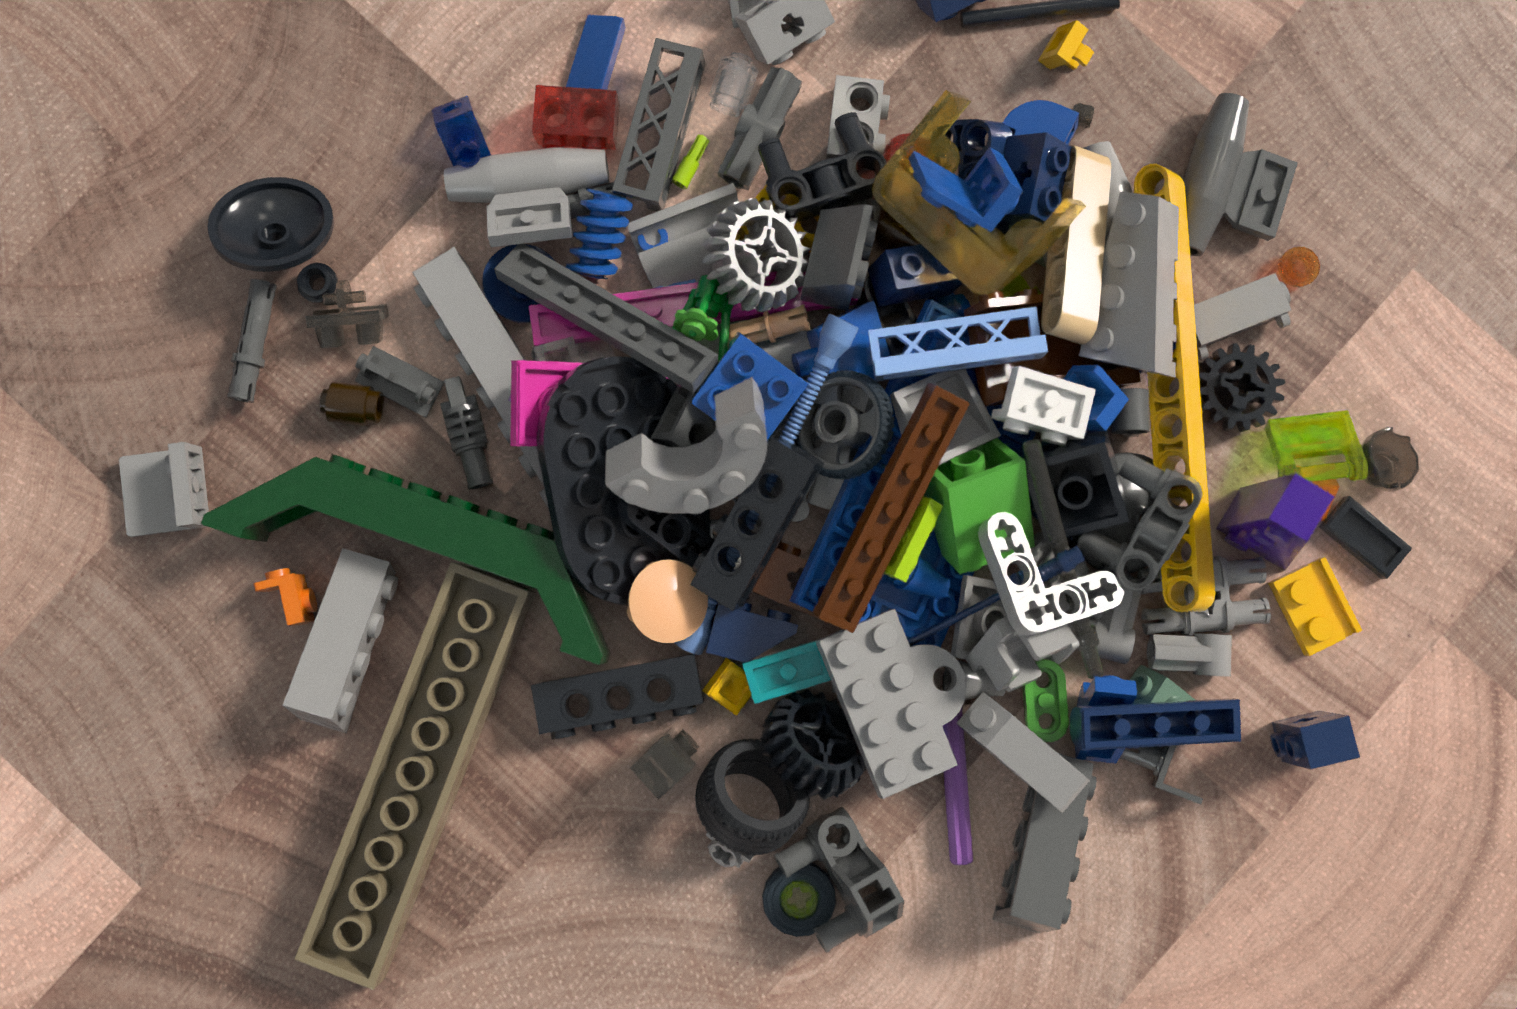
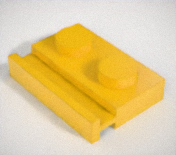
(1315, 606)

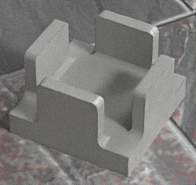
(1006, 656)

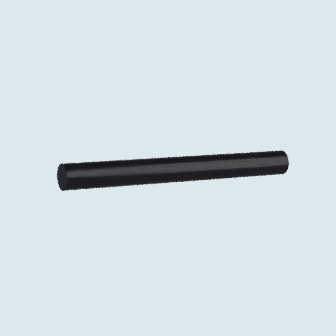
(1034, 11)

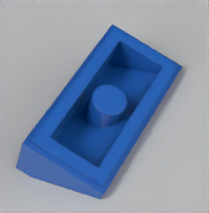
(597, 52)

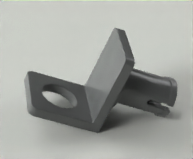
(1158, 760)

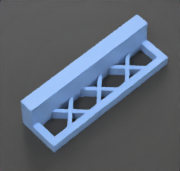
(962, 356)

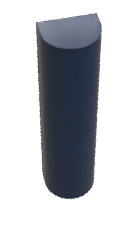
(1155, 724)

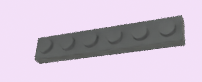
(607, 317)

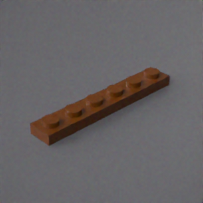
(890, 507)

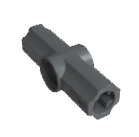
(757, 124)

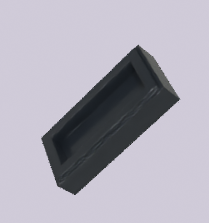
(1365, 537)

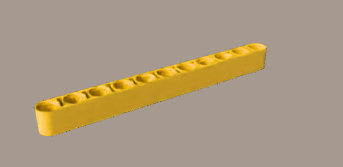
(1184, 405)

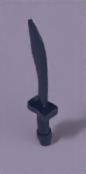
(1063, 562)

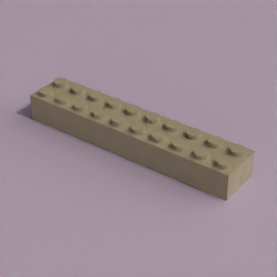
(415, 776)

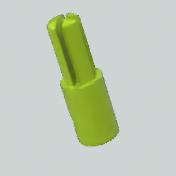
(690, 162)

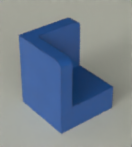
(1107, 399)

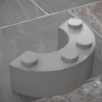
(699, 474)

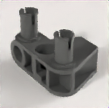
(850, 869)

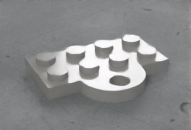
(893, 700)

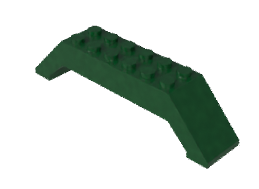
(422, 520)

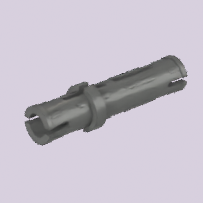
(253, 333)

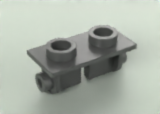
(398, 380)

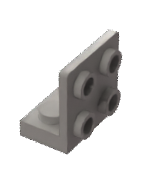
(164, 490)

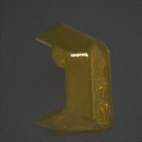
(974, 255)

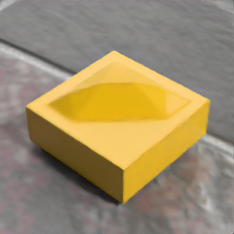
(729, 687)

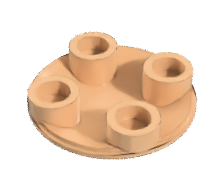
(665, 603)

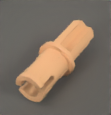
(772, 325)

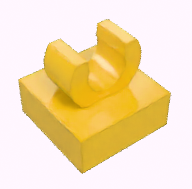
(1066, 47)

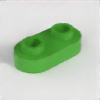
(1047, 699)

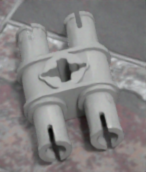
(1222, 613)

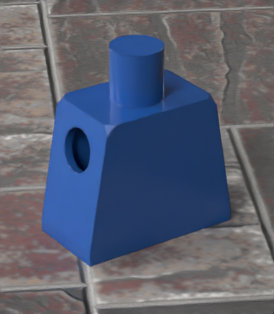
(858, 356)

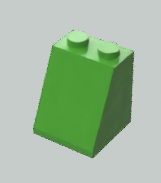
(971, 491)

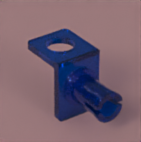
(460, 132)

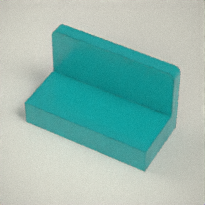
(785, 672)

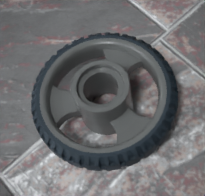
(858, 427)

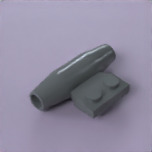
(1232, 183)

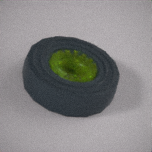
(787, 916)

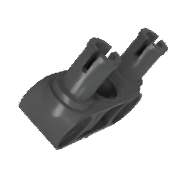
(1157, 530)

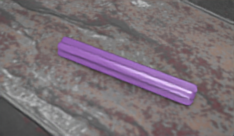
(957, 797)

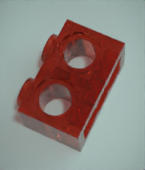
(579, 107)

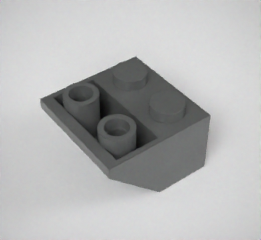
(836, 257)

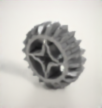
(746, 263)

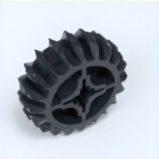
(805, 737)

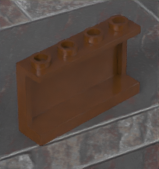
(1056, 362)

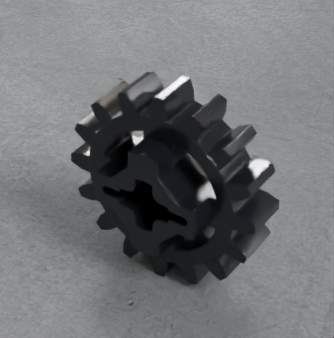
(1255, 390)

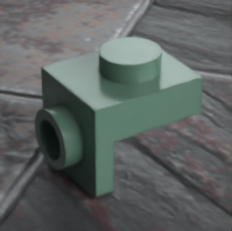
(1156, 687)

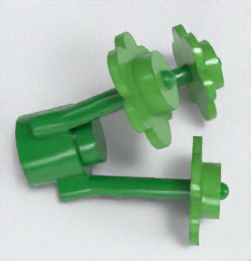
(701, 304)

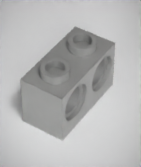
(845, 91)

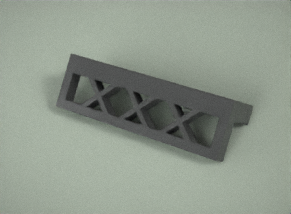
(674, 129)

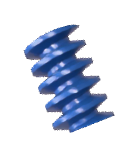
(600, 235)

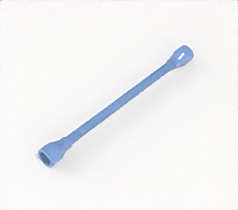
(834, 340)

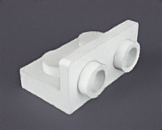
(1045, 406)

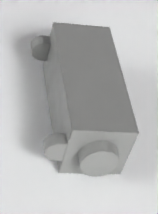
(1241, 311)

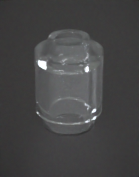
(733, 84)

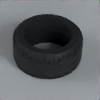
(727, 821)

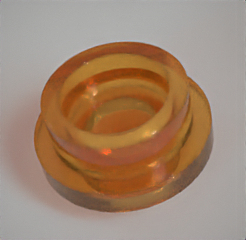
(1289, 272)

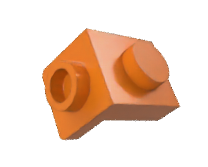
(297, 599)

